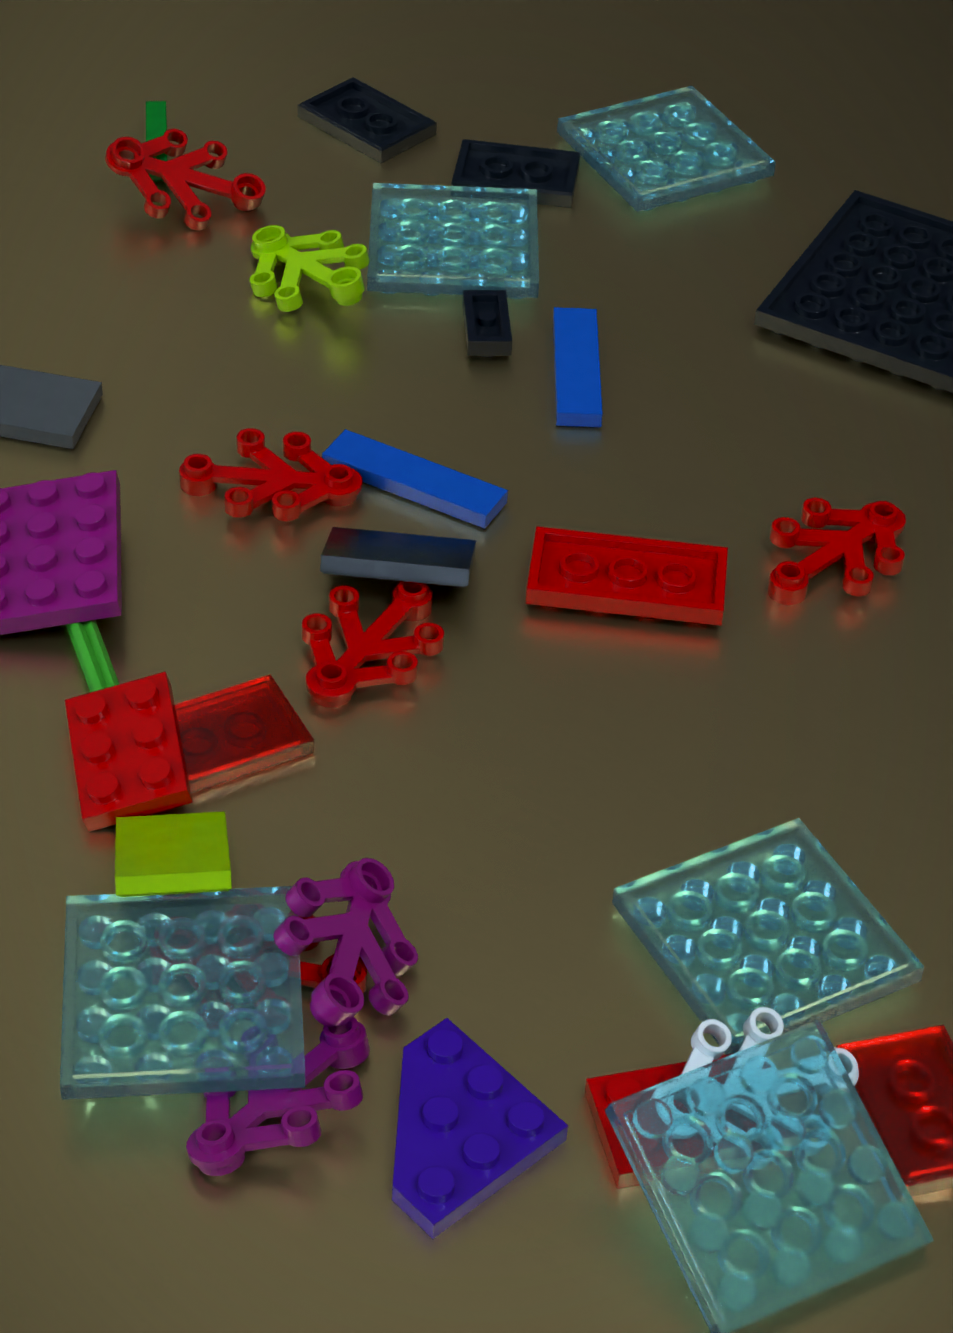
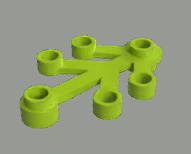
(274, 245)

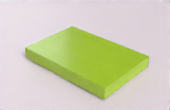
(172, 854)

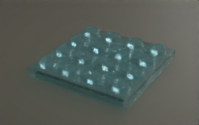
(665, 148)
(453, 240)
(768, 929)
(179, 995)
(767, 1178)

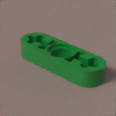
(156, 126)

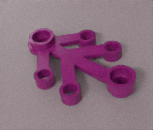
(368, 890)
(222, 1140)

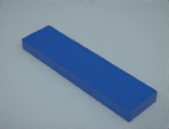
(577, 367)
(418, 479)

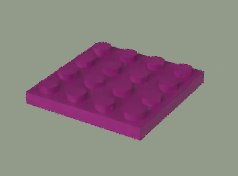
(60, 552)

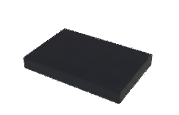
(367, 119)
(519, 167)
(398, 556)

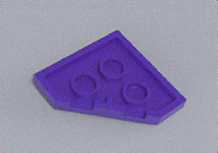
(462, 1128)

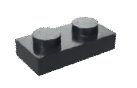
(487, 323)

